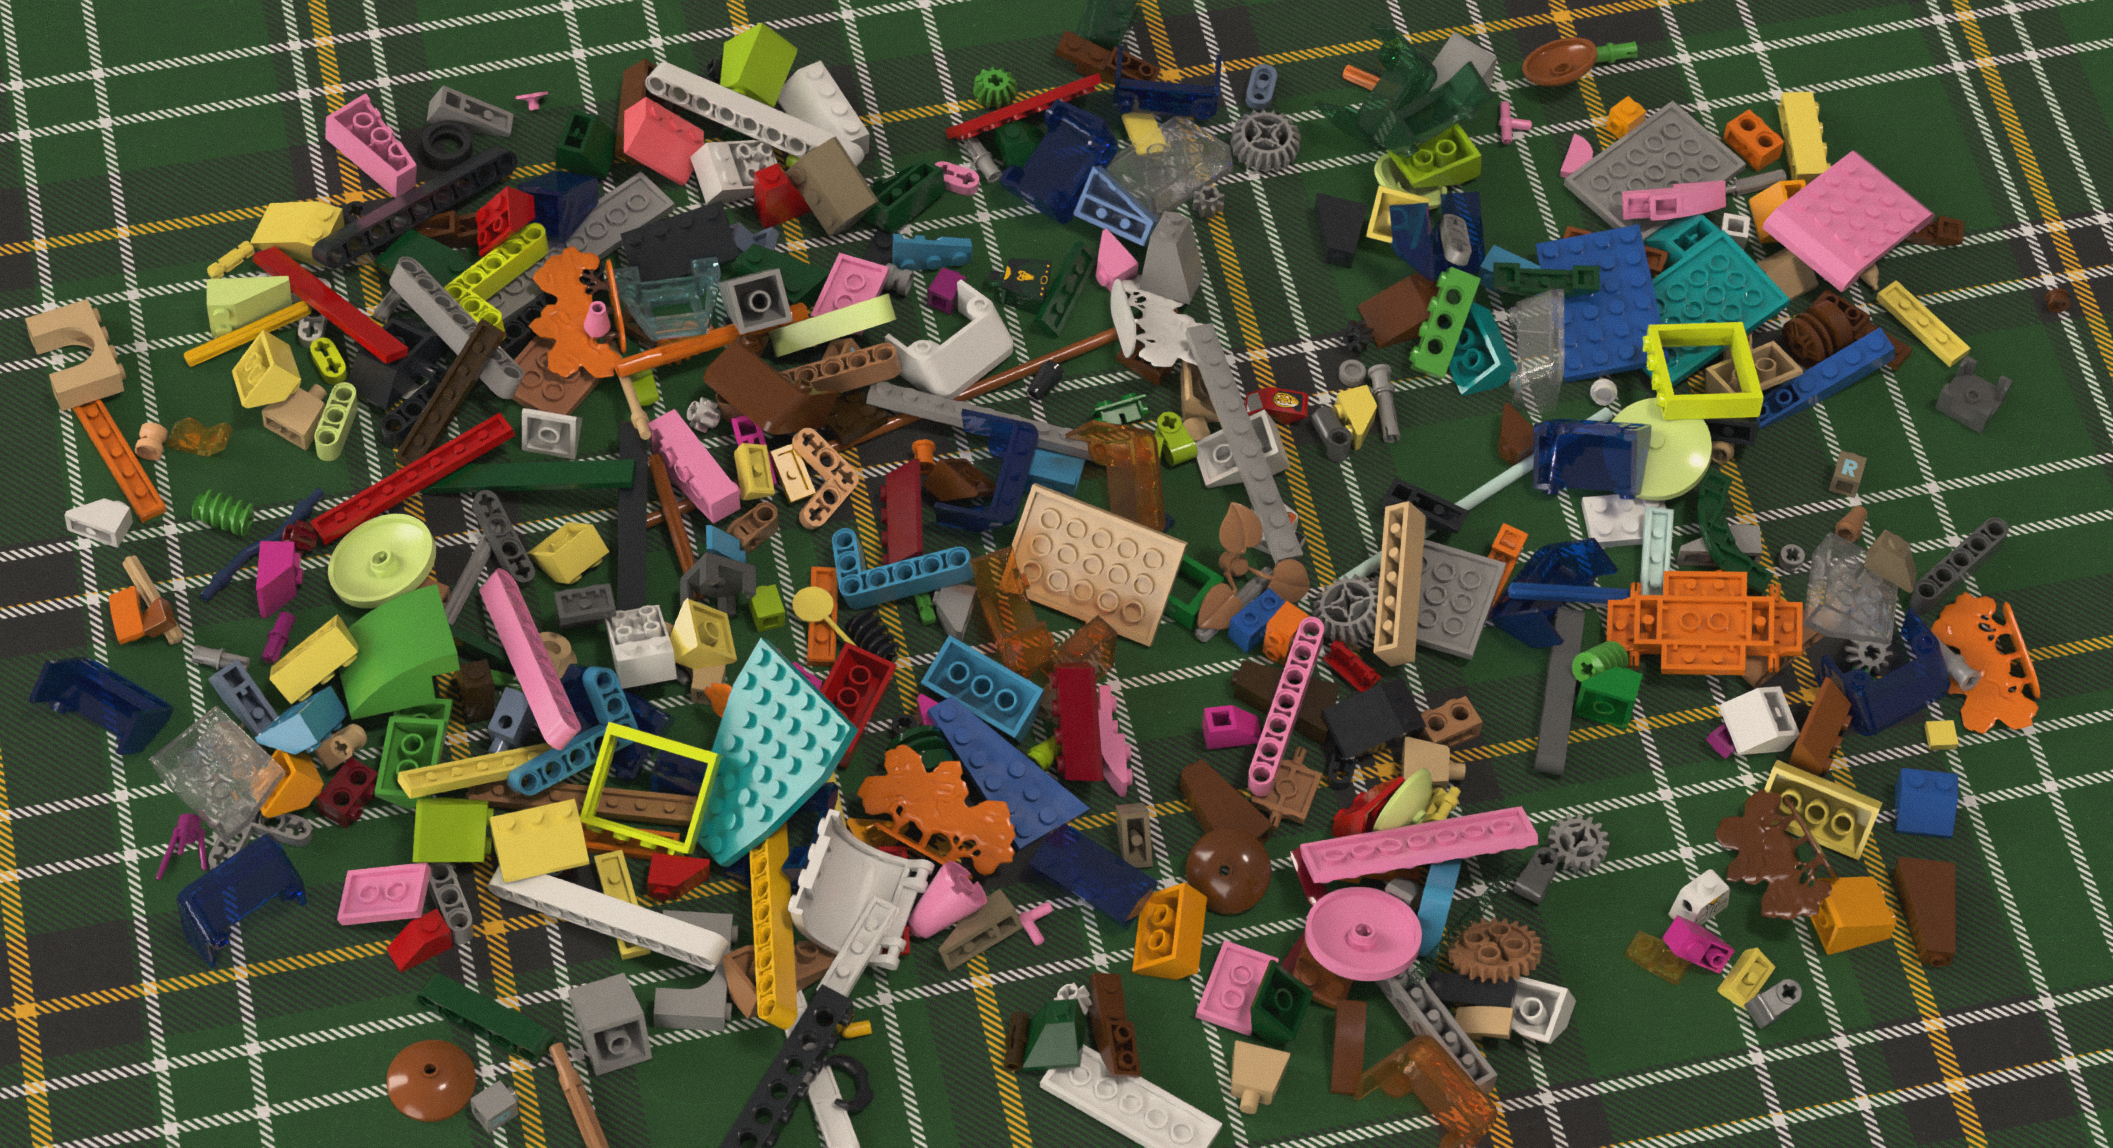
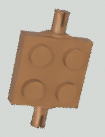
(1292, 791)

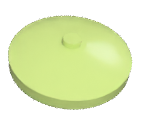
(1677, 451)
(381, 560)

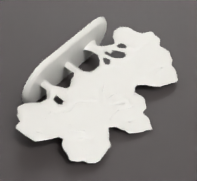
(1158, 322)

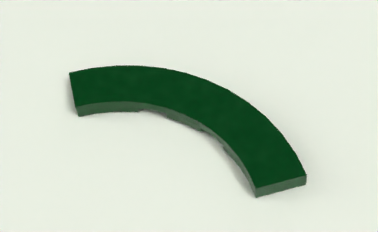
(1718, 535)

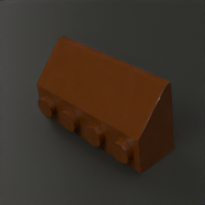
(632, 92)

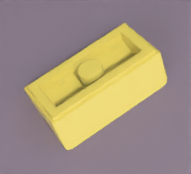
(1139, 125)
(754, 471)
(1746, 977)

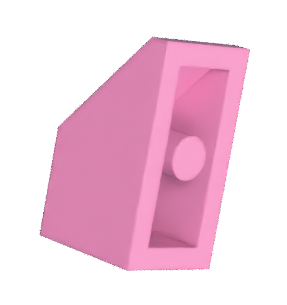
(1114, 262)

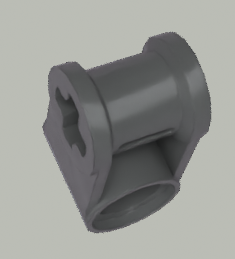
(1536, 877)
(1771, 1004)

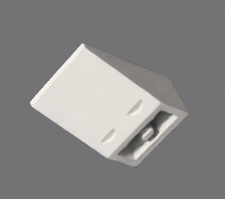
(728, 168)
(641, 647)

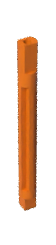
(695, 345)

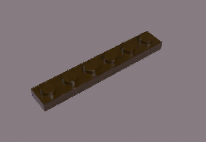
(451, 392)

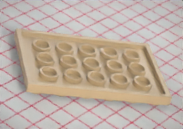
(1096, 563)

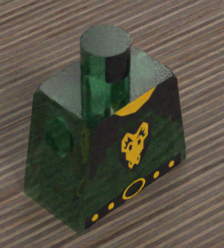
(1023, 284)

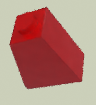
(777, 197)

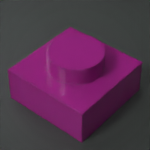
(1722, 741)

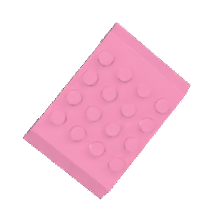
(1847, 220)

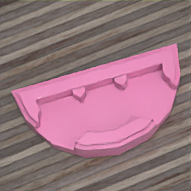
(1577, 155)

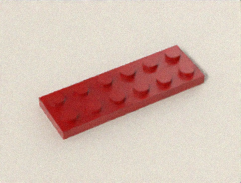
(1017, 110)

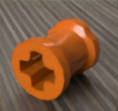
(924, 451)

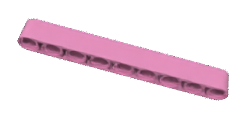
(530, 659)

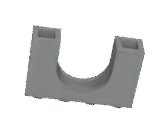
(707, 1005)

